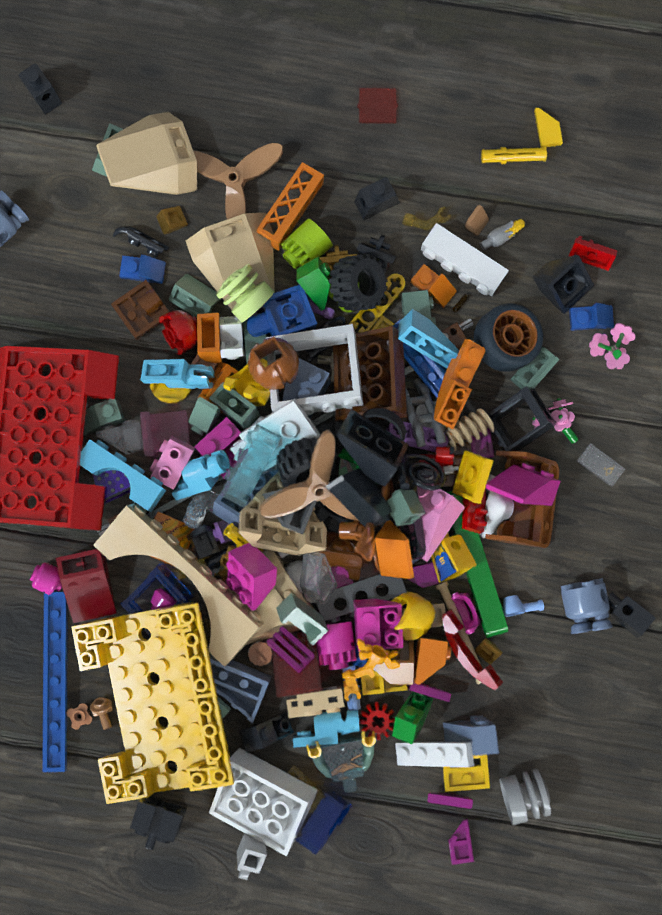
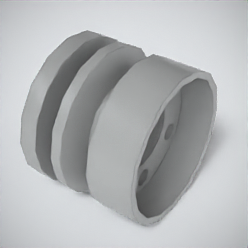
(525, 796)

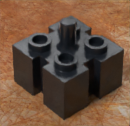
(158, 819)

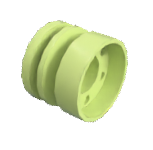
(244, 292)

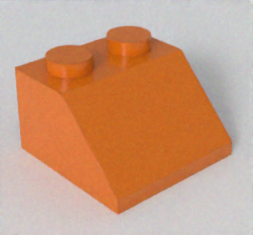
(429, 657)

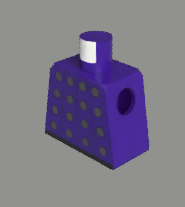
(115, 483)

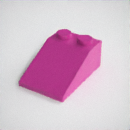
(525, 485)

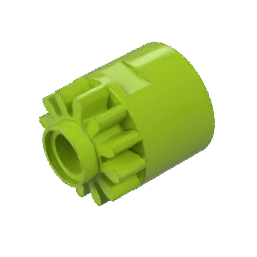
(305, 244)

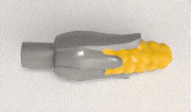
(502, 234)

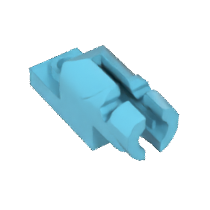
(177, 374)
(201, 474)
(327, 727)

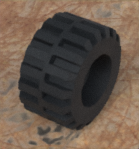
(345, 282)
(295, 461)

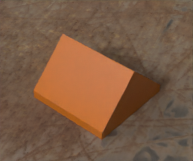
(393, 552)

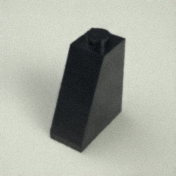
(360, 497)

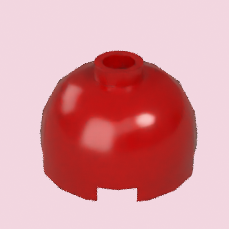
(179, 330)

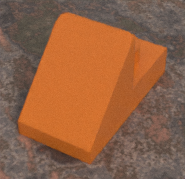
(437, 286)

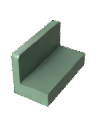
(193, 296)

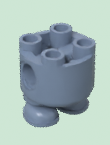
(9, 224)
(586, 601)

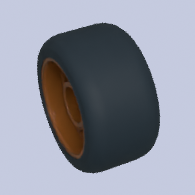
(509, 336)

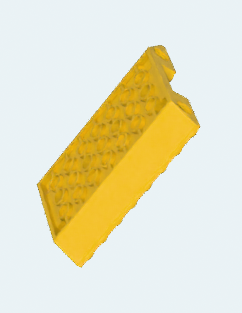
(183, 696)

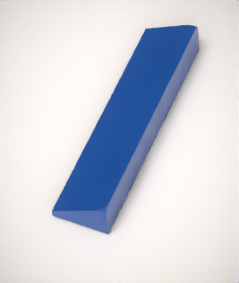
(427, 369)

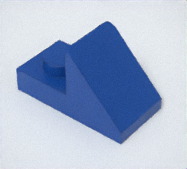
(142, 269)
(594, 317)

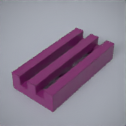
(277, 636)

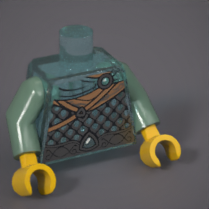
(345, 759)

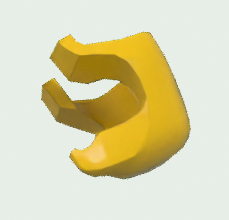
(246, 386)
(417, 615)

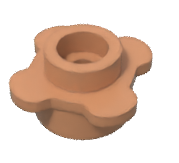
(83, 711)

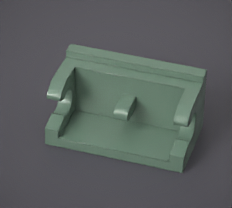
(535, 371)

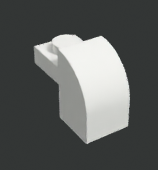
(231, 337)

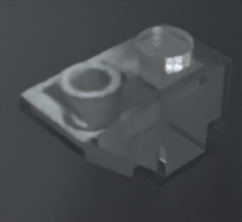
(124, 438)

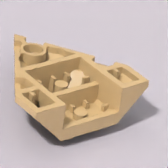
(269, 533)

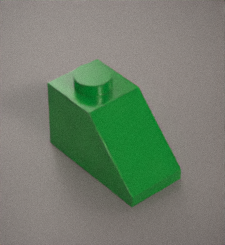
(315, 281)

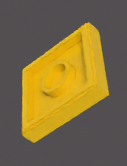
(472, 476)

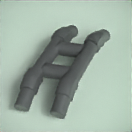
(416, 420)

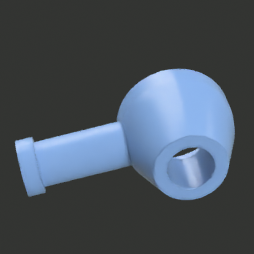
(513, 606)

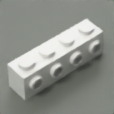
(464, 260)

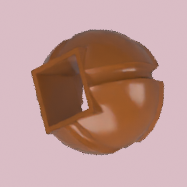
(278, 372)

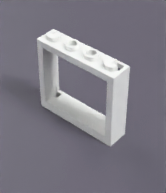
(317, 339)

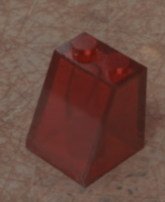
(287, 679)

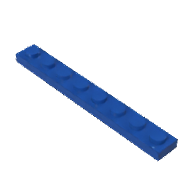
(55, 682)

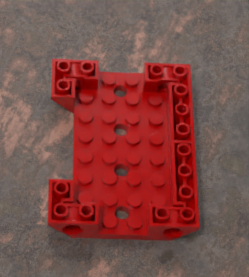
(57, 437)

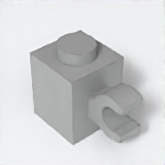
(250, 856)

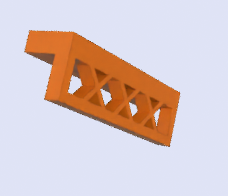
(300, 205)

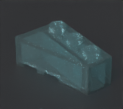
(249, 465)

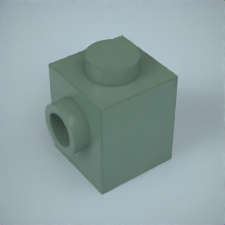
(405, 507)

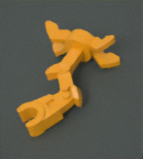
(376, 655)

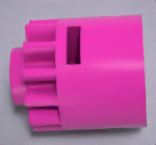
(337, 646)

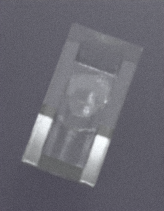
(317, 578)

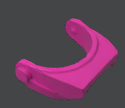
(470, 625)

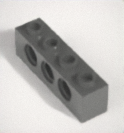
(331, 615)

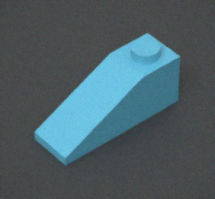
(426, 338)

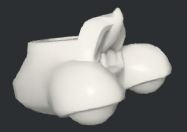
(498, 509)

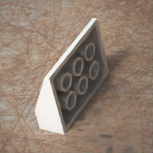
(263, 802)

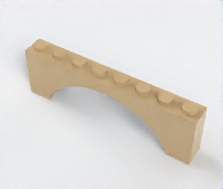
(229, 618)

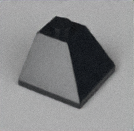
(564, 281)

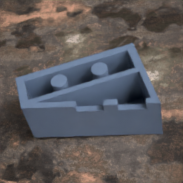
(308, 383)
(240, 686)
(477, 730)

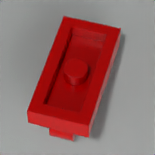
(593, 254)
(474, 515)

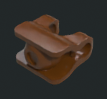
(342, 554)

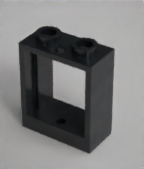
(539, 410)

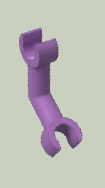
(327, 313)

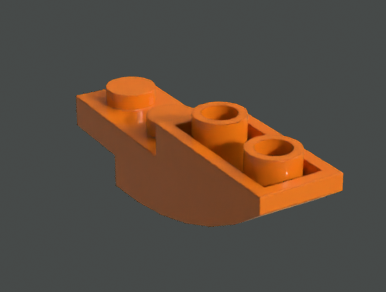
(455, 384)

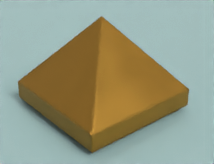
(488, 651)

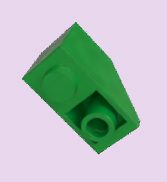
(411, 717)

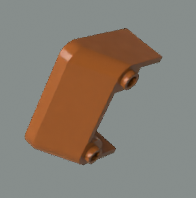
(528, 523)

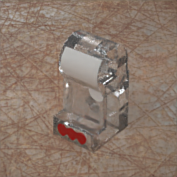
(199, 508)

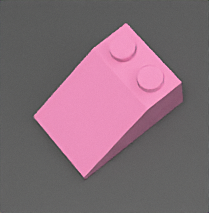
(440, 515)

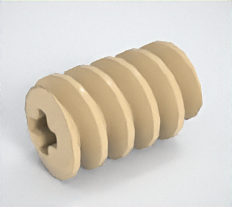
(469, 427)

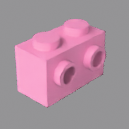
(172, 461)

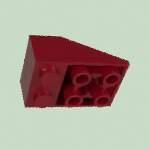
(86, 585)

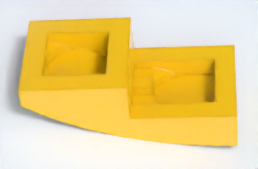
(379, 685)

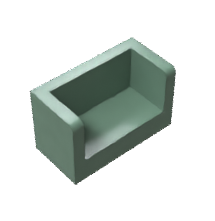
(303, 617)

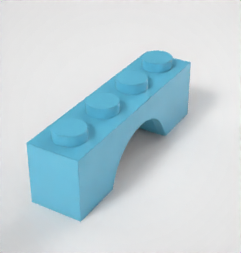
(143, 490)

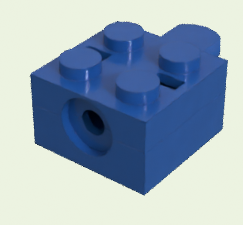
(283, 314)

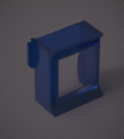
(168, 580)
(323, 822)

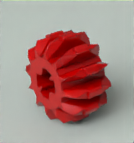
(380, 713)

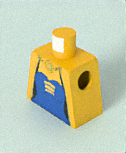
(452, 558)

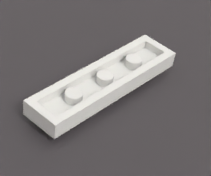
(435, 754)

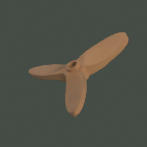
(248, 169)
(314, 488)

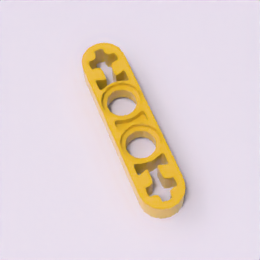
(379, 310)

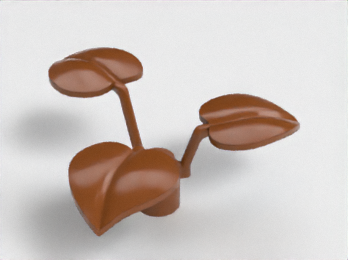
(365, 535)

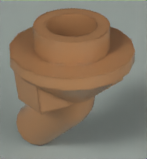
(101, 710)

